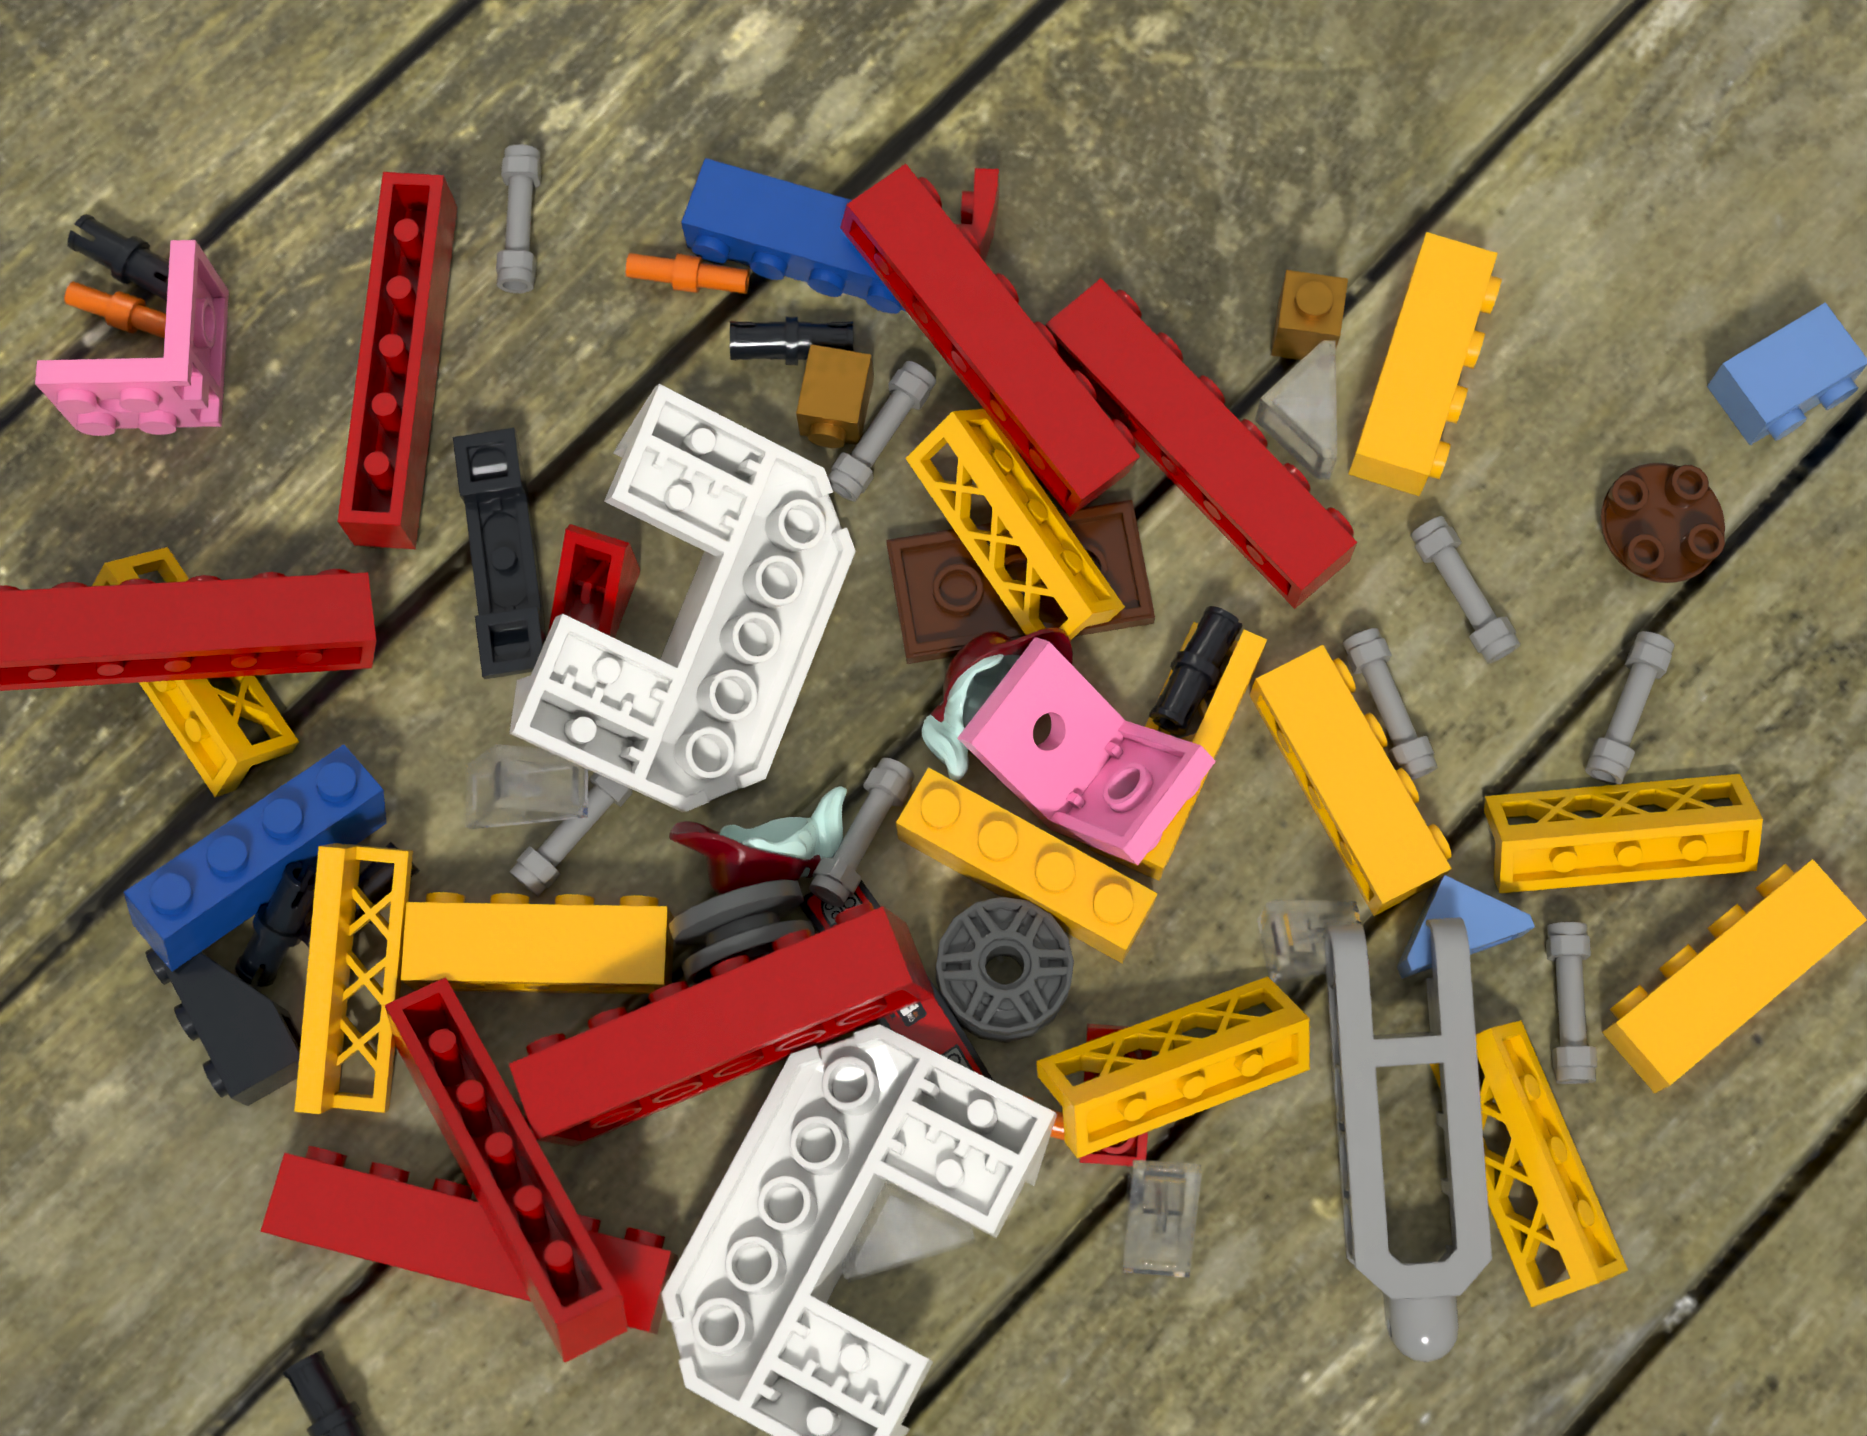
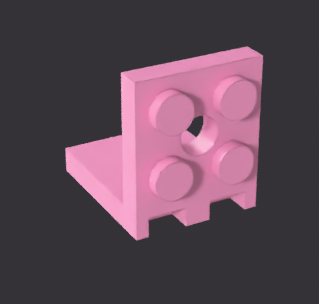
(155, 392)
(1088, 762)

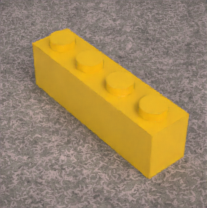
(1424, 364)
(1350, 779)
(1025, 864)
(538, 945)
(1733, 975)

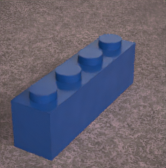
(779, 233)
(242, 862)

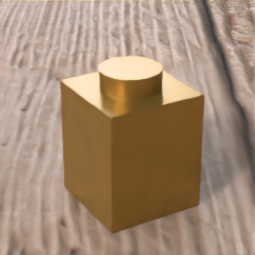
(1308, 313)
(834, 396)

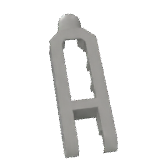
(1417, 1296)

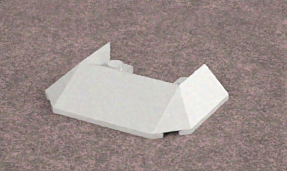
(745, 633)
(791, 1205)

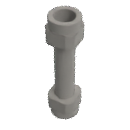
(521, 174)
(908, 390)
(1438, 544)
(1369, 656)
(1612, 755)
(538, 868)
(837, 876)
(1568, 946)

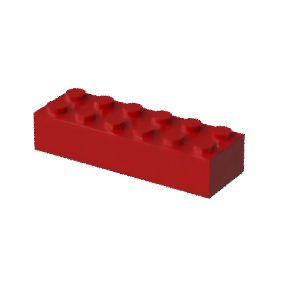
(720, 1027)

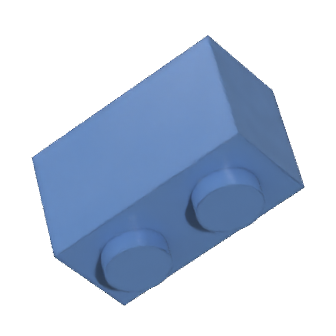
(1788, 375)

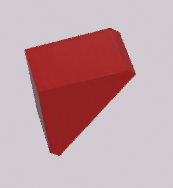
(594, 579)

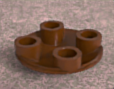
(1663, 522)

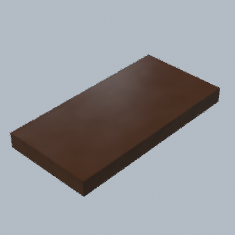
(950, 601)

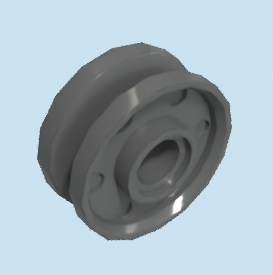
(737, 925)
(1004, 929)

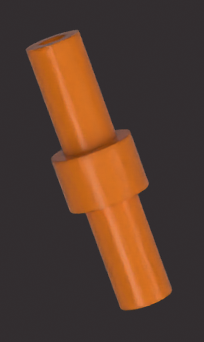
(687, 273)
(119, 310)

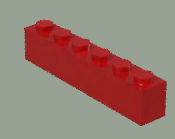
(989, 338)
(398, 361)
(1203, 444)
(185, 629)
(507, 1171)
(439, 1231)

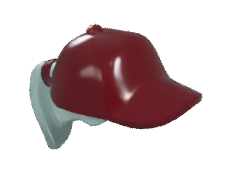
(970, 682)
(769, 852)

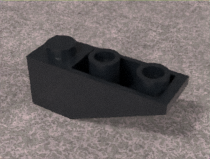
(244, 1032)

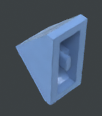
(1486, 921)

